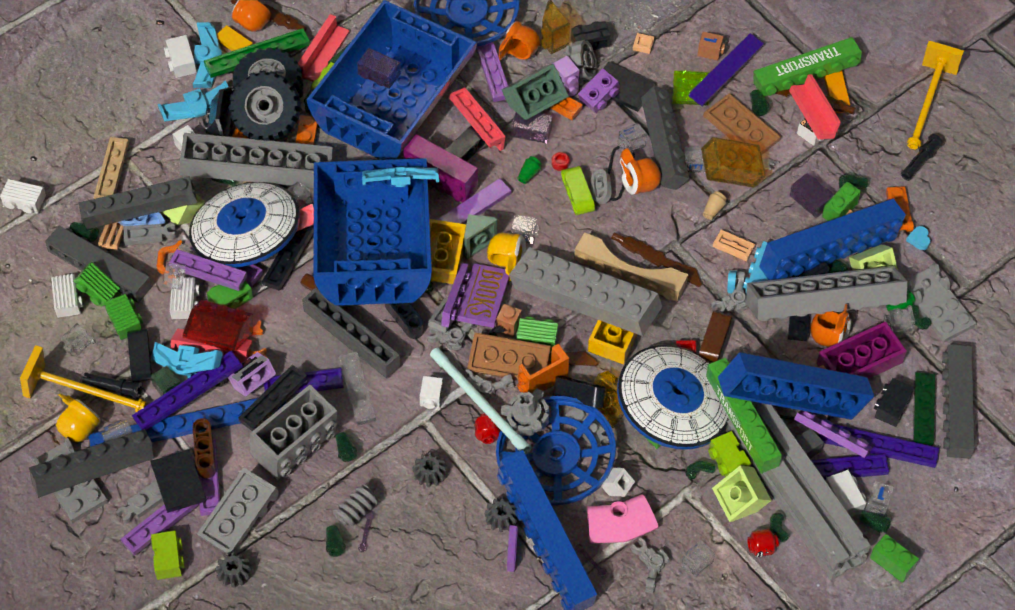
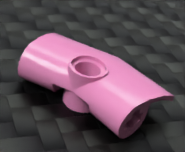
(609, 528)

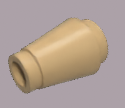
(714, 205)

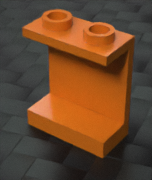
(545, 377)

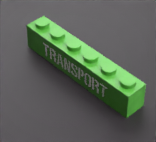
(817, 62)
(747, 422)

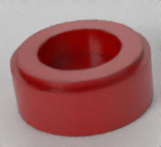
(560, 161)

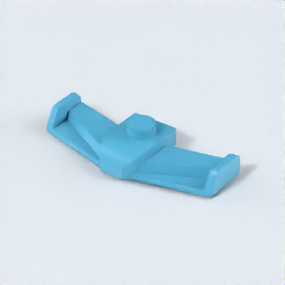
(208, 49)
(194, 106)
(400, 175)
(186, 359)

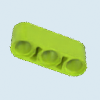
(577, 190)

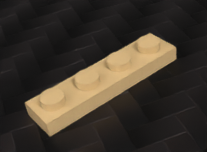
(111, 167)

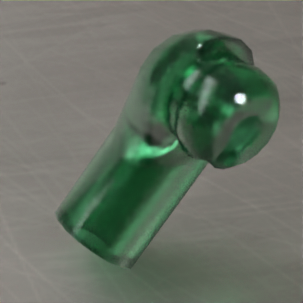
(922, 323)
(698, 466)
(776, 527)

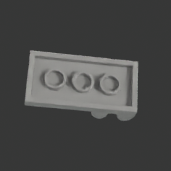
(939, 303)
(78, 499)
(238, 511)

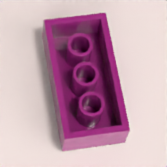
(455, 175)
(865, 353)

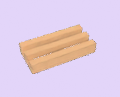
(108, 245)
(733, 247)

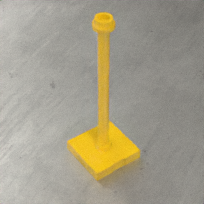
(941, 59)
(34, 371)

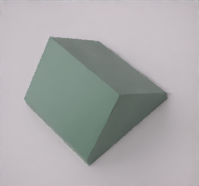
(478, 233)

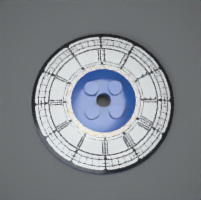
(235, 242)
(660, 413)

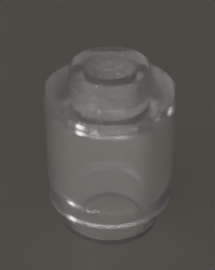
(116, 430)

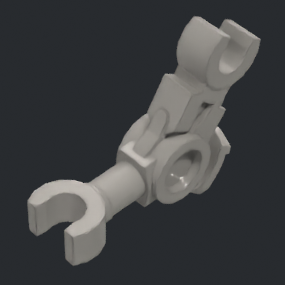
(735, 300)
(453, 337)
(487, 388)
(654, 562)

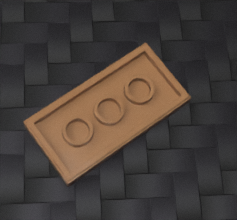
(741, 124)
(503, 356)

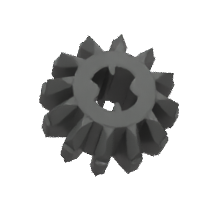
(436, 467)
(501, 521)
(238, 567)

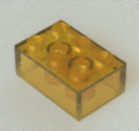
(733, 162)

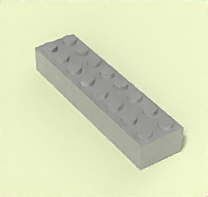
(250, 159)
(586, 291)
(826, 293)

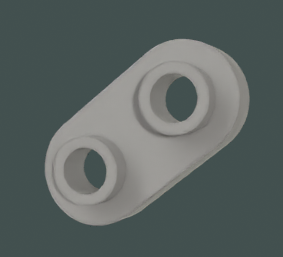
(601, 186)

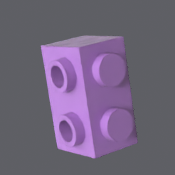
(599, 91)

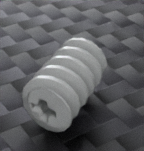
(355, 505)

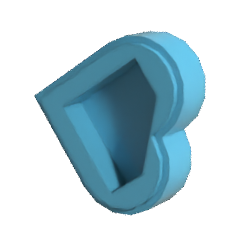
(919, 238)
(731, 281)

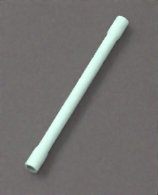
(516, 439)

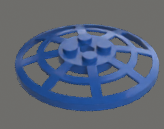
(471, 18)
(570, 449)

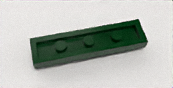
(924, 408)

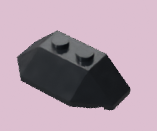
(219, 116)

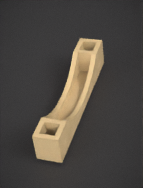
(665, 281)

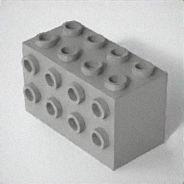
(293, 432)

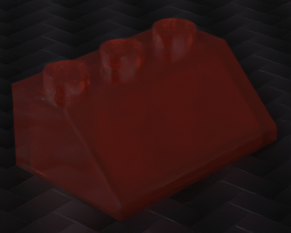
(218, 325)

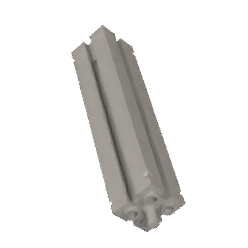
(808, 500)

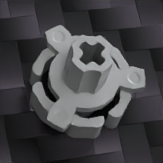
(583, 57)
(527, 410)

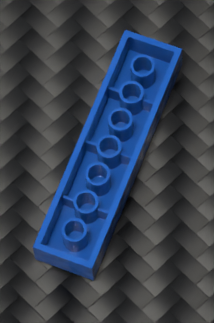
(832, 240)
(795, 386)
(546, 532)

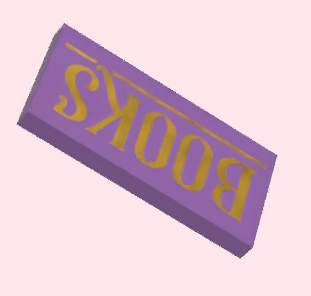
(483, 295)

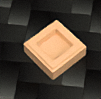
(643, 43)

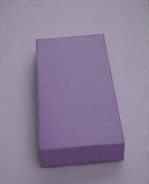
(512, 548)

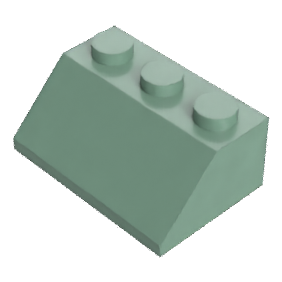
(535, 92)

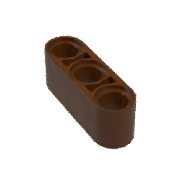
(715, 336)
(206, 456)

